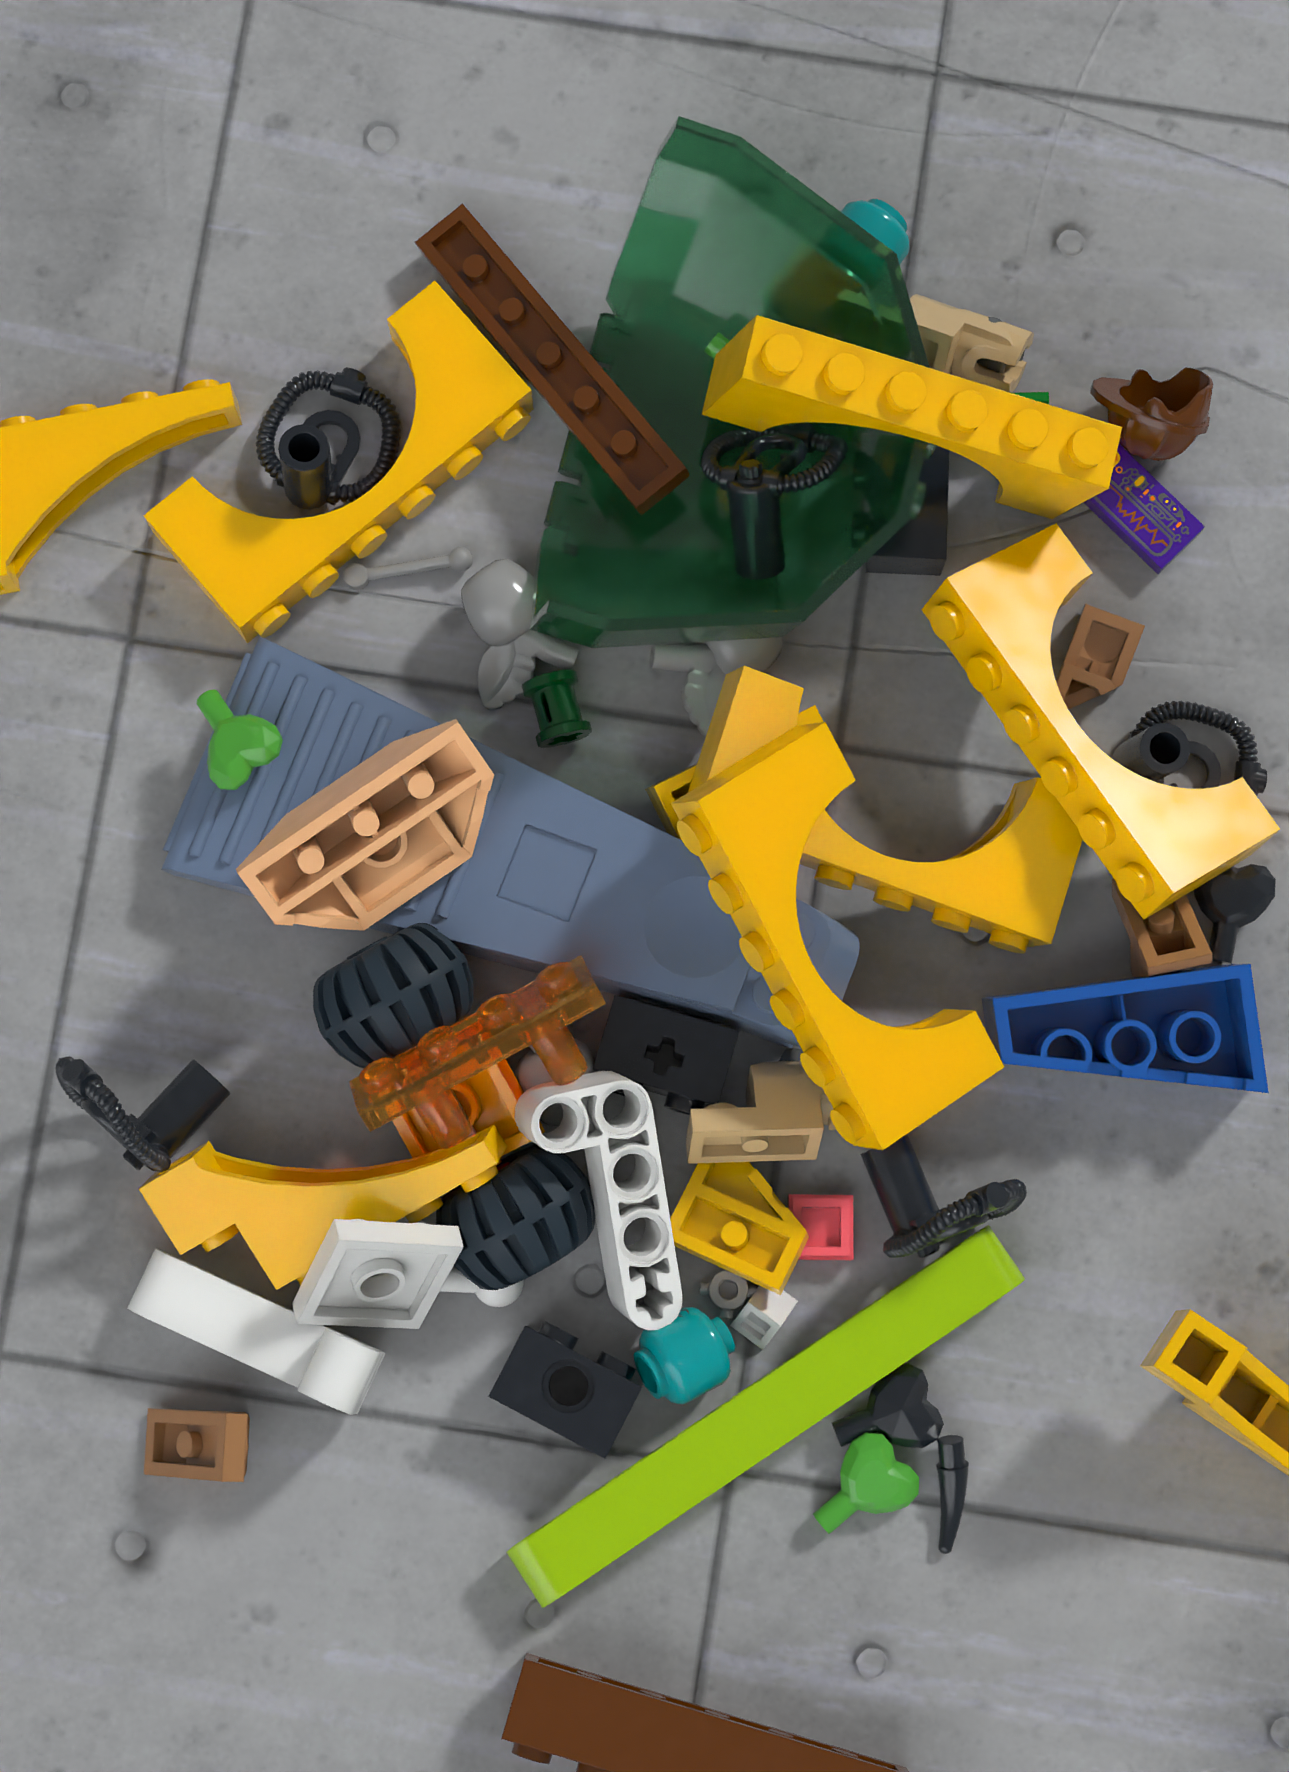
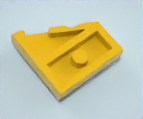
(738, 1224)

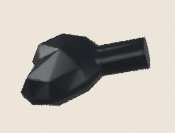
(1232, 902)
(896, 1410)

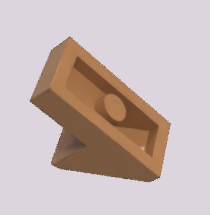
(1164, 940)
(197, 1444)

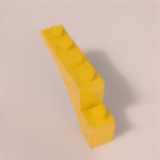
(67, 458)
(290, 1209)
(1224, 1384)

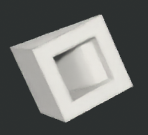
(763, 1315)

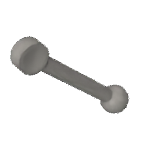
(358, 577)

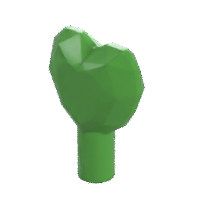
(237, 742)
(869, 1482)

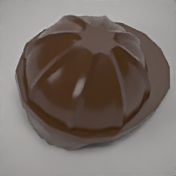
(1156, 415)

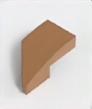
(1097, 655)

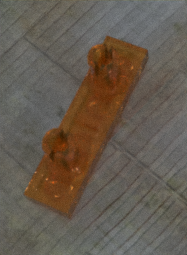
(457, 1052)

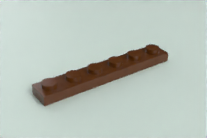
(552, 360)

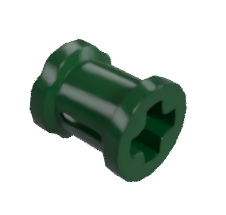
(556, 708)

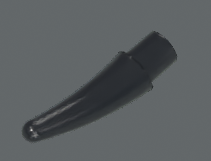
(953, 1479)

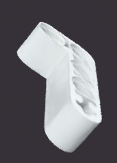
(616, 1203)
(256, 1332)

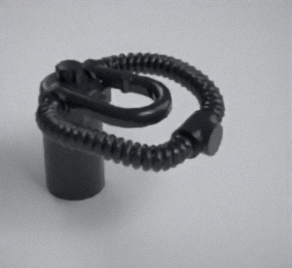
(305, 451)
(756, 491)
(1163, 748)
(163, 1124)
(912, 1207)

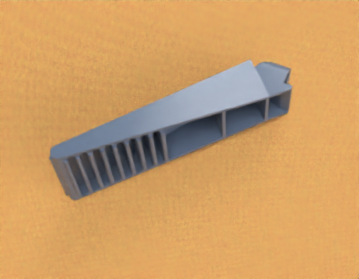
(547, 869)

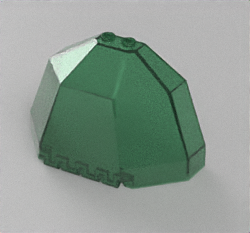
(705, 253)

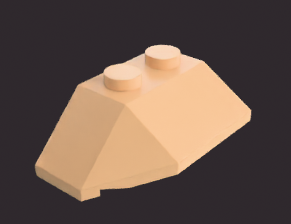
(374, 834)

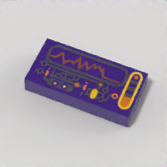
(1144, 513)

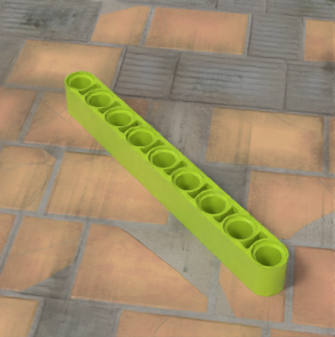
(765, 1416)

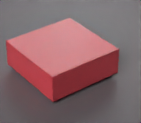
(828, 1225)

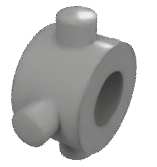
(727, 1292)

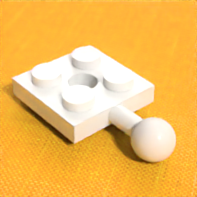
(408, 1269)

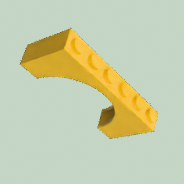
(791, 375)
(266, 565)
(1146, 833)
(751, 839)
(1001, 884)

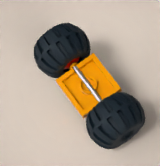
(381, 1008)

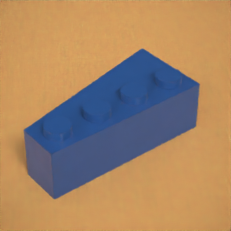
(1157, 1027)

